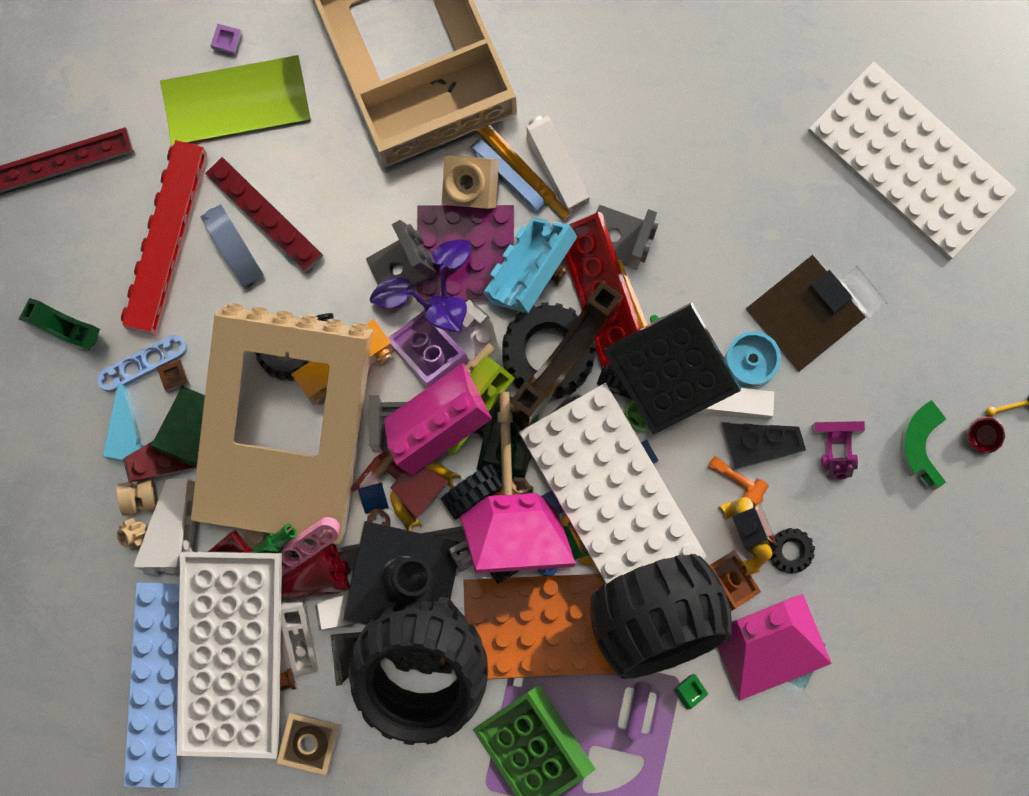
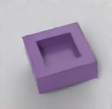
(226, 39)

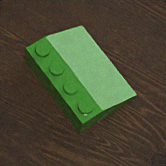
(534, 747)

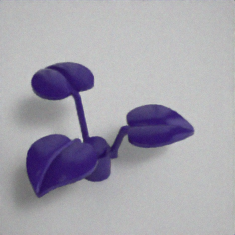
(442, 311)

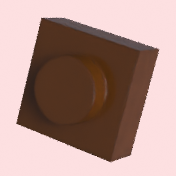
(173, 376)

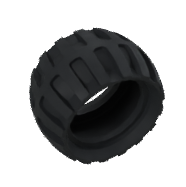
(660, 616)
(409, 714)

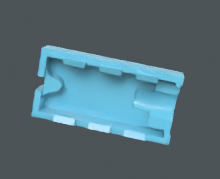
(529, 264)

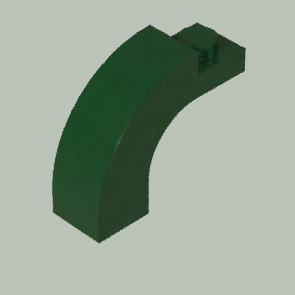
(59, 325)

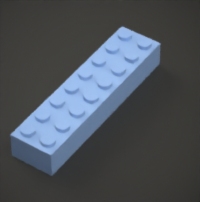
(153, 693)

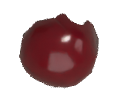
(986, 435)

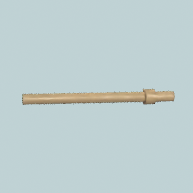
(504, 419)

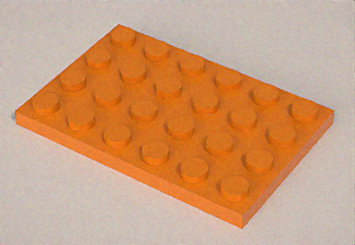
(536, 625)

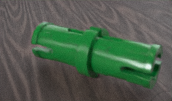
(275, 542)

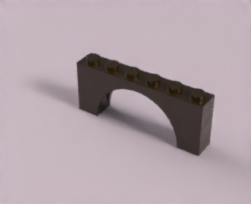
(589, 324)

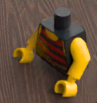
(753, 531)

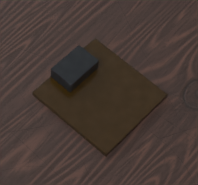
(806, 312)

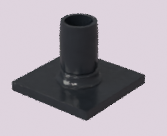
(672, 368)
(395, 568)

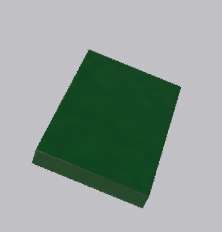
(182, 428)

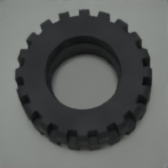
(524, 326)

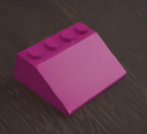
(435, 420)

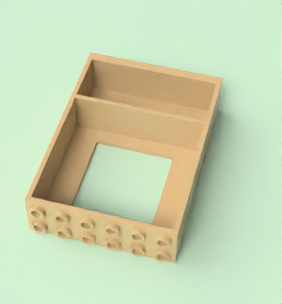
(407, 111)
(269, 486)

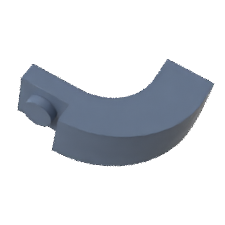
(231, 245)

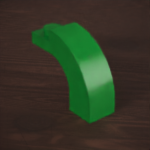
(914, 444)

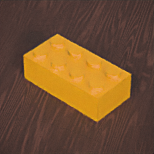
(314, 375)

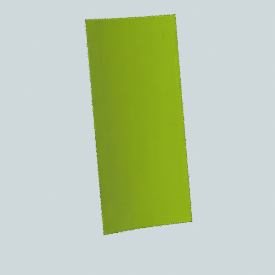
(235, 99)

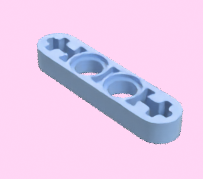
(510, 177)
(140, 359)

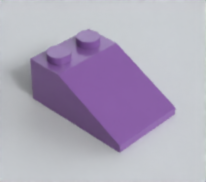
(427, 350)

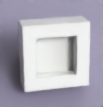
(474, 314)

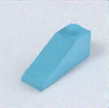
(123, 431)

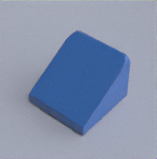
(373, 497)

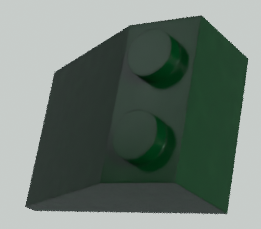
(491, 444)

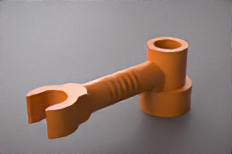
(754, 490)

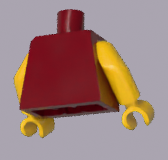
(415, 493)

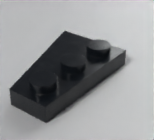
(760, 443)

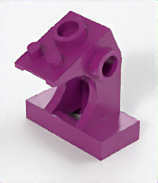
(838, 434)

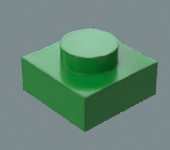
(690, 691)

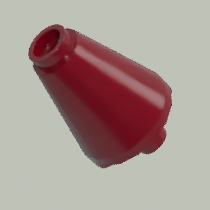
(317, 576)

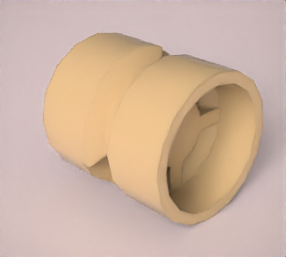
(138, 496)

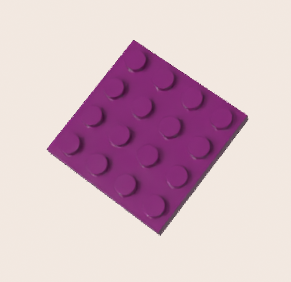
(489, 235)

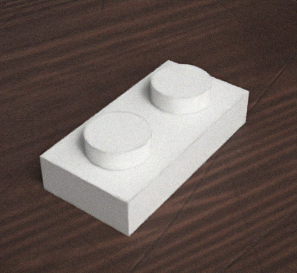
(481, 336)

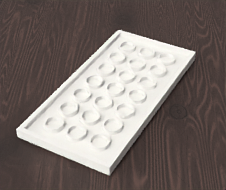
(912, 160)
(608, 485)
(229, 654)

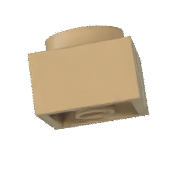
(455, 181)
(293, 752)

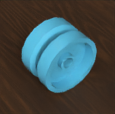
(766, 360)

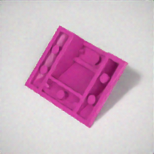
(515, 534)
(773, 647)

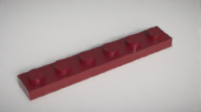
(65, 159)
(264, 214)

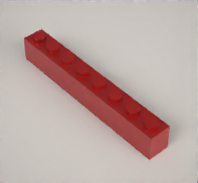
(164, 238)

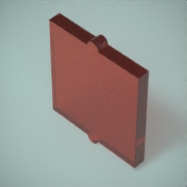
(368, 471)

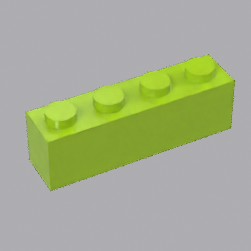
(489, 381)

